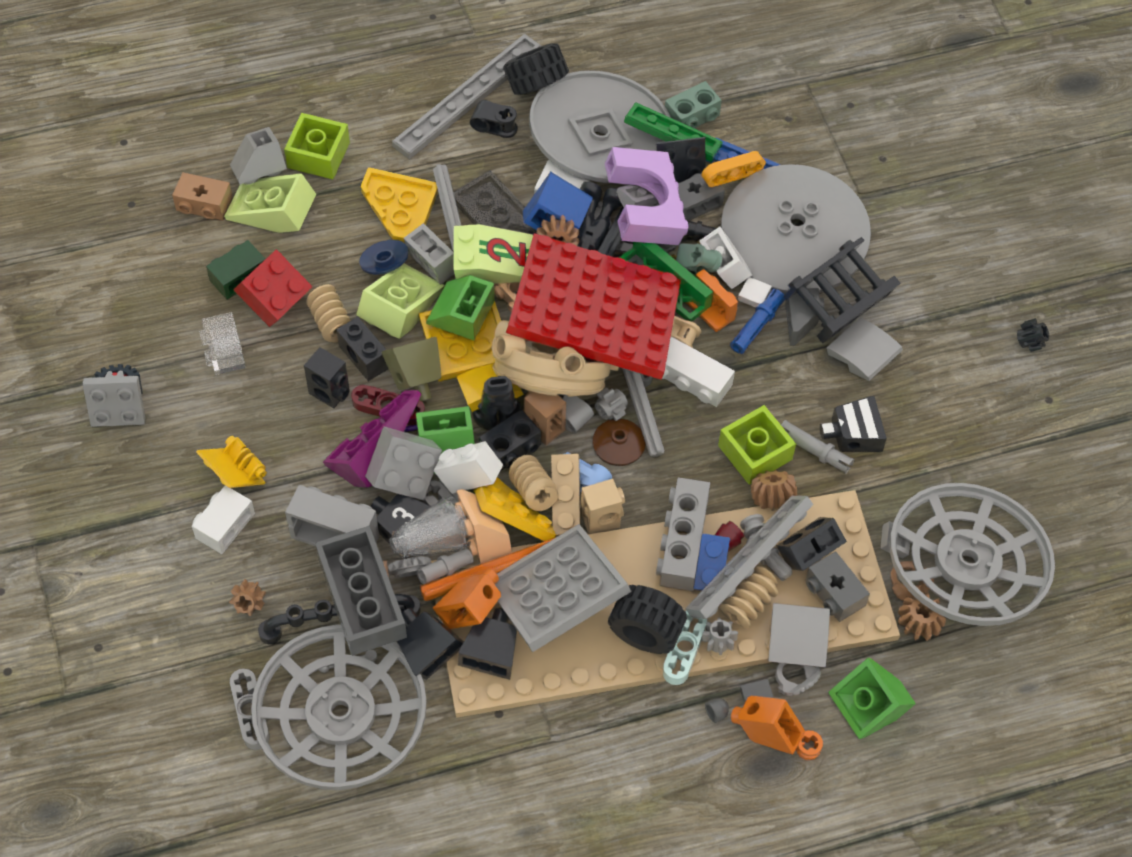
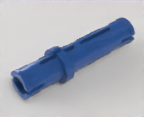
(763, 313)

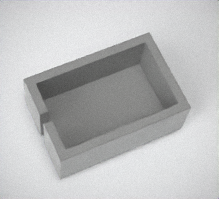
(320, 516)

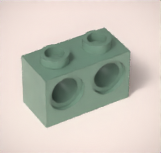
(694, 105)

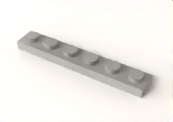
(748, 557)

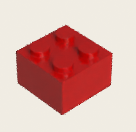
(273, 288)

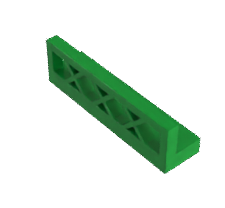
(690, 286)

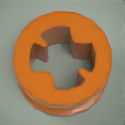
(811, 753)

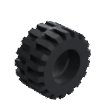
(536, 69)
(648, 619)

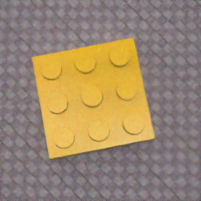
(460, 353)

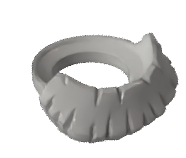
(789, 688)

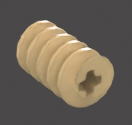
(327, 311)
(533, 483)
(750, 597)

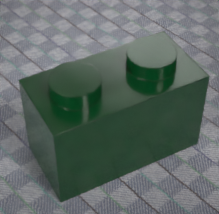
(233, 268)

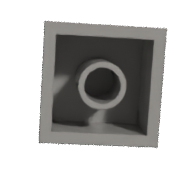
(403, 463)

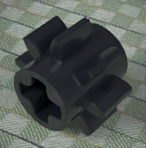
(1033, 335)

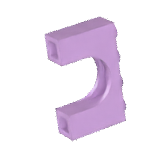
(655, 173)

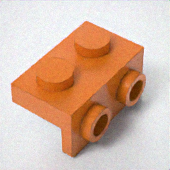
(723, 303)

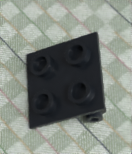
(686, 155)

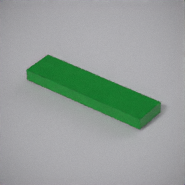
(668, 128)

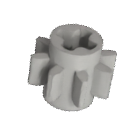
(611, 404)
(713, 633)

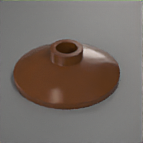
(619, 451)

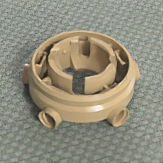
(545, 367)

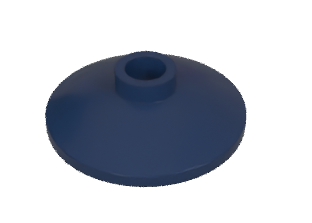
(384, 257)

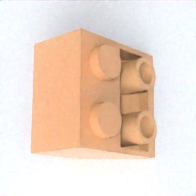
(486, 533)

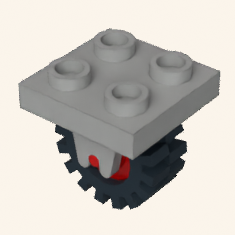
(114, 397)

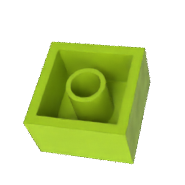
(317, 146)
(756, 444)

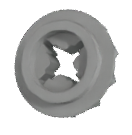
(408, 566)

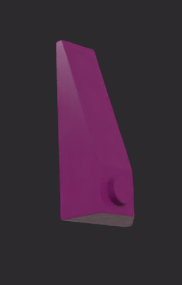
(353, 458)

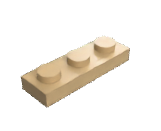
(566, 477)

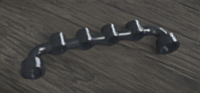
(271, 632)

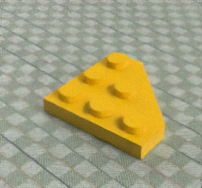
(399, 200)
(511, 508)

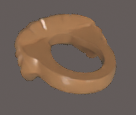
(899, 589)

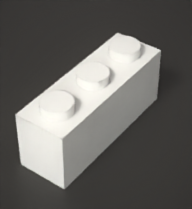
(697, 373)

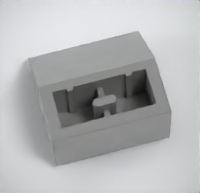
(257, 157)

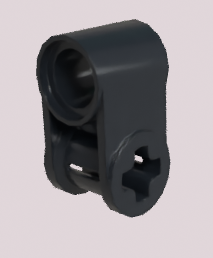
(492, 117)

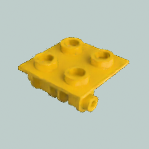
(234, 464)

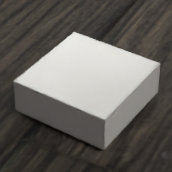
(754, 292)

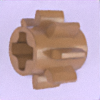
(247, 597)

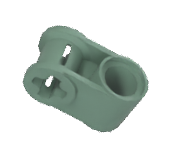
(696, 258)

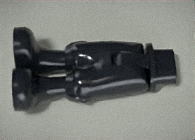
(592, 230)
(495, 397)

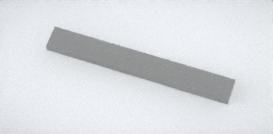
(460, 100)

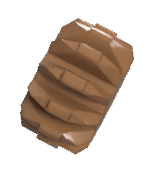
(560, 228)
(773, 489)
(920, 618)

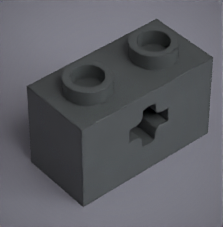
(699, 197)
(837, 586)

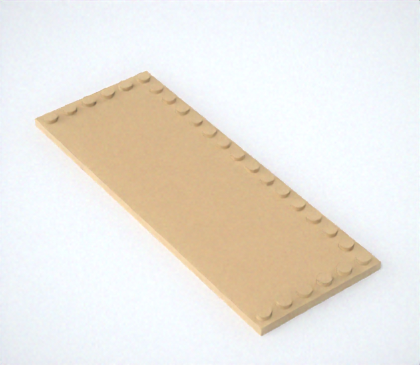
(596, 660)

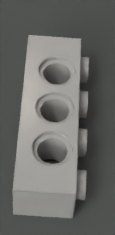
(682, 572)

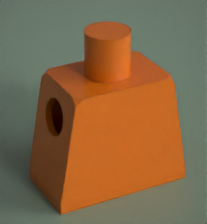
(469, 600)
(769, 723)

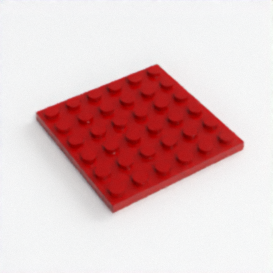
(595, 306)

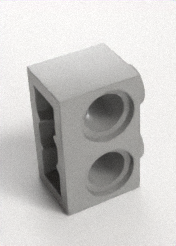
(431, 253)

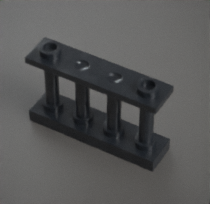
(847, 312)

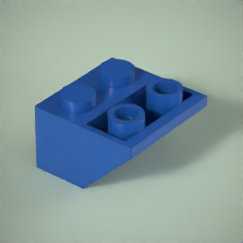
(556, 198)

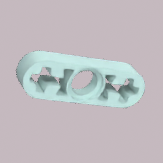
(686, 657)

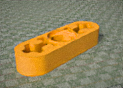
(733, 169)

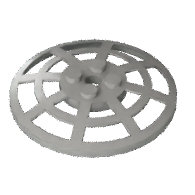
(975, 545)
(328, 695)

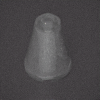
(432, 532)

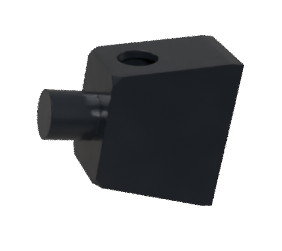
(427, 643)
(490, 646)

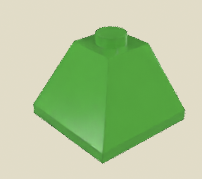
(871, 698)

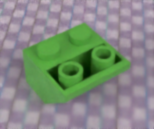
(463, 306)
(446, 427)

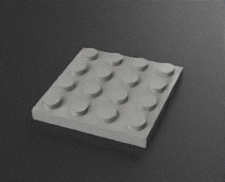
(558, 587)

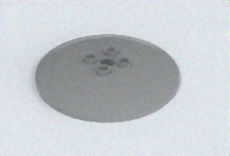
(588, 102)
(773, 248)

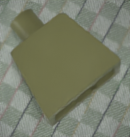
(415, 365)

